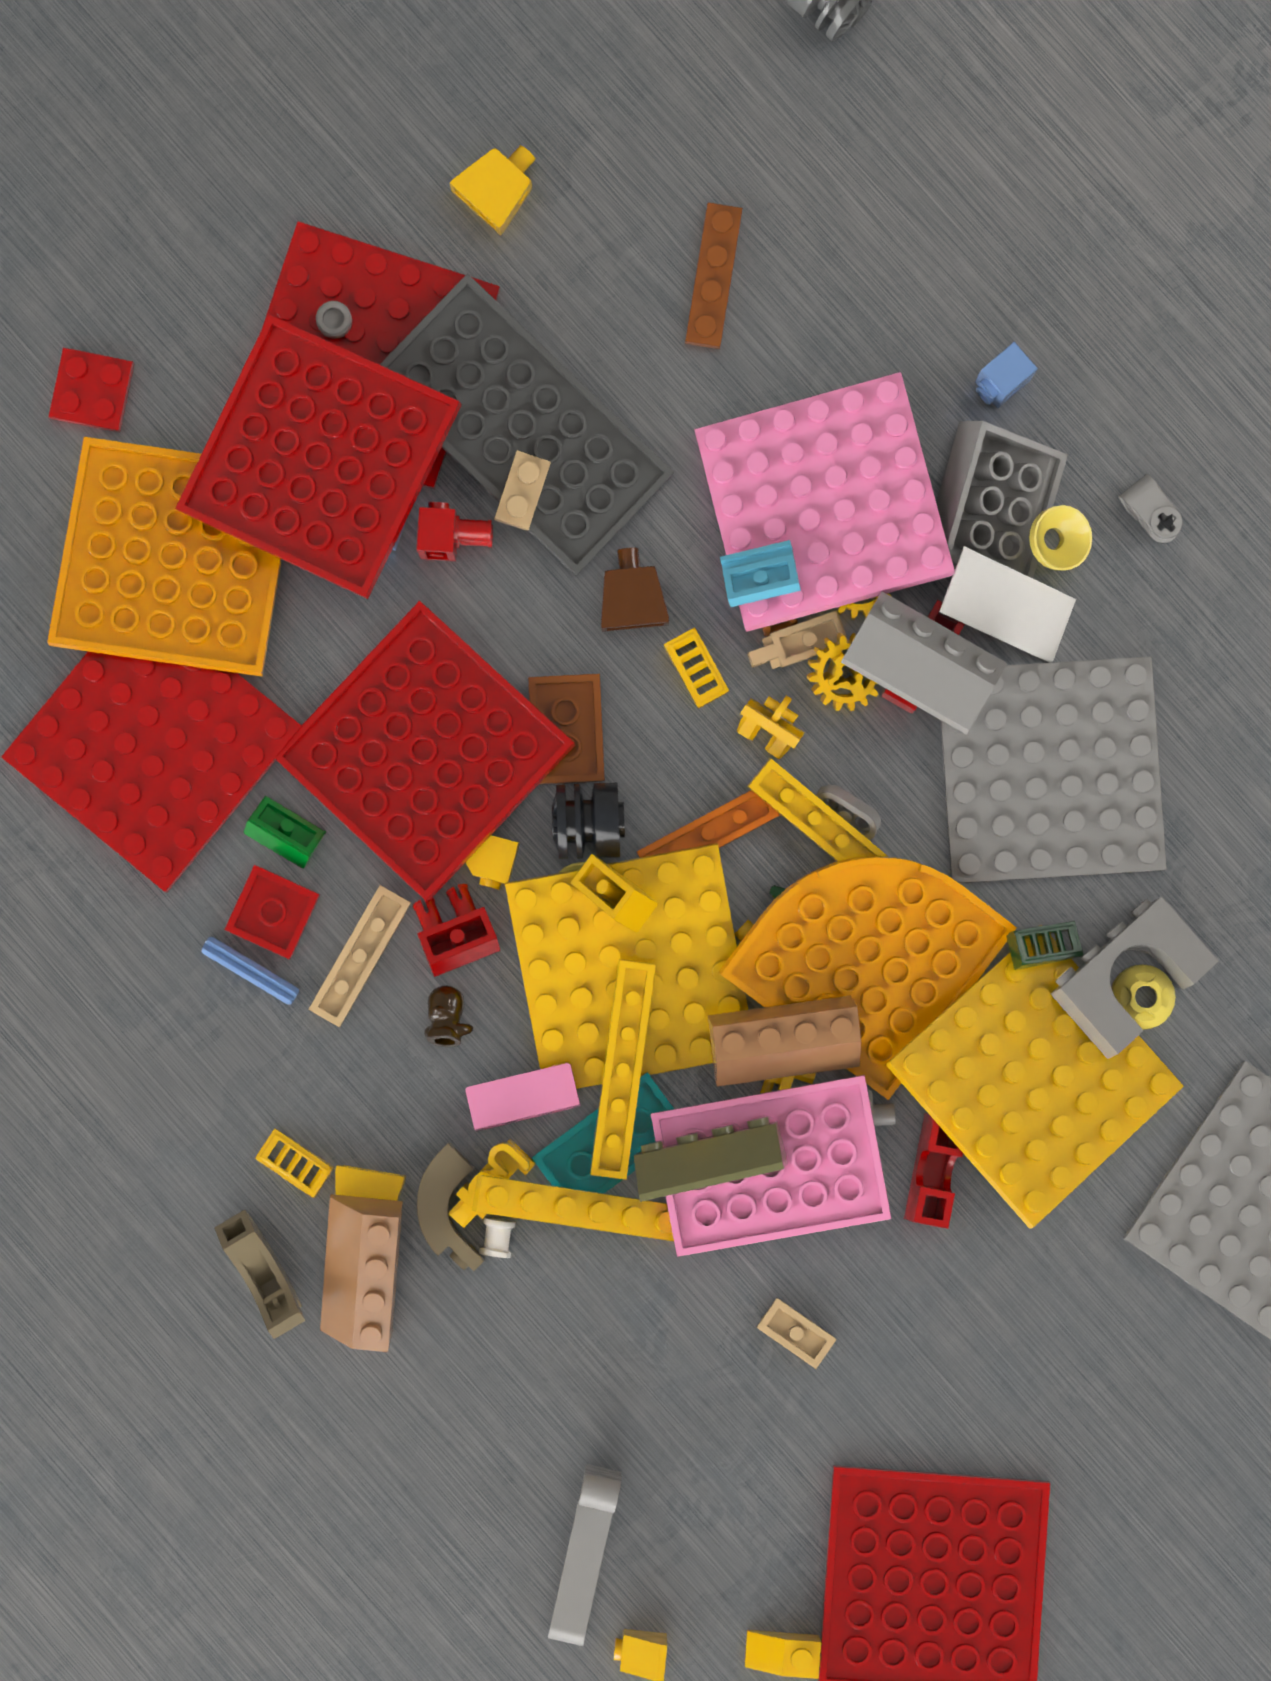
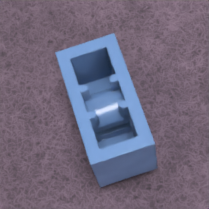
(1005, 376)

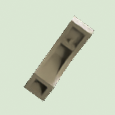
(433, 1205)
(261, 1272)

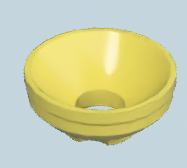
(1074, 537)
(1131, 980)

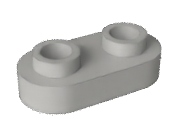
(851, 809)

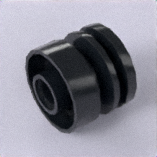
(588, 820)

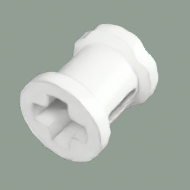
(497, 1237)

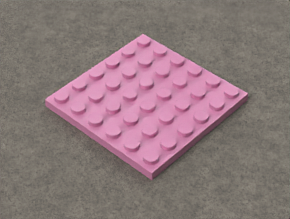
(839, 483)

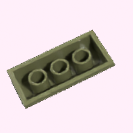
(709, 1160)

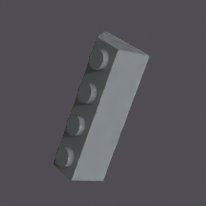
(924, 662)

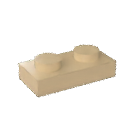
(522, 490)
(796, 1333)

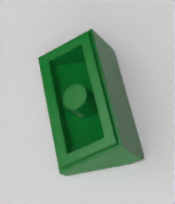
(284, 832)

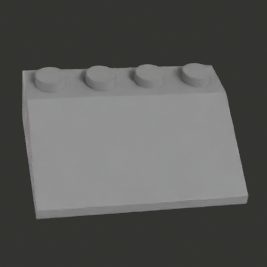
(995, 492)

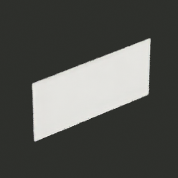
(1007, 605)

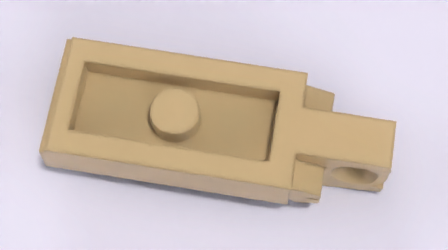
(797, 641)

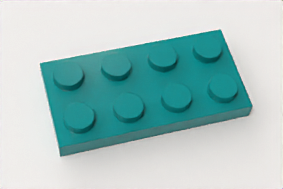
(569, 1157)

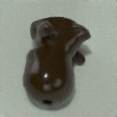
(445, 1012)

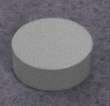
(334, 319)

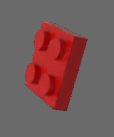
(91, 390)
(272, 912)

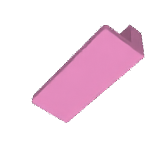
(522, 1097)

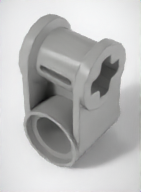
(1147, 504)

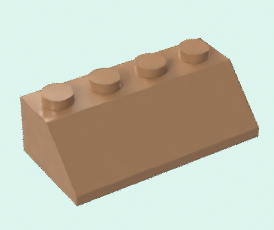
(785, 1040)
(361, 1271)

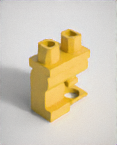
(502, 1163)

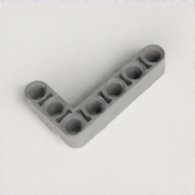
(584, 1554)

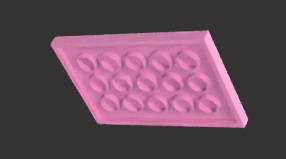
(829, 1178)

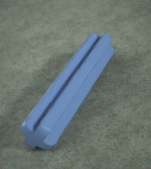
(250, 970)

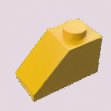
(494, 861)
(614, 893)
(642, 1653)
(783, 1653)

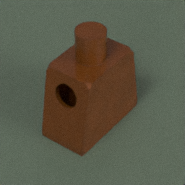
(632, 595)

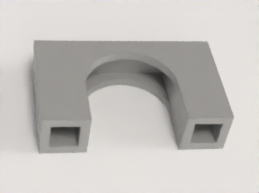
(1088, 990)

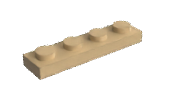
(359, 956)

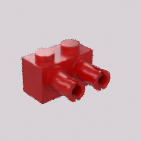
(443, 532)
(459, 939)

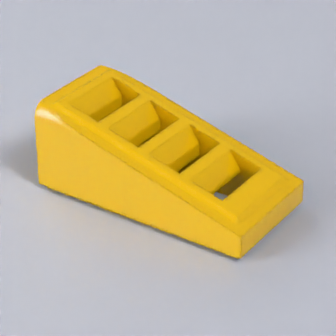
(683, 640)
(320, 1178)

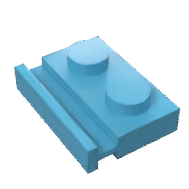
(760, 573)

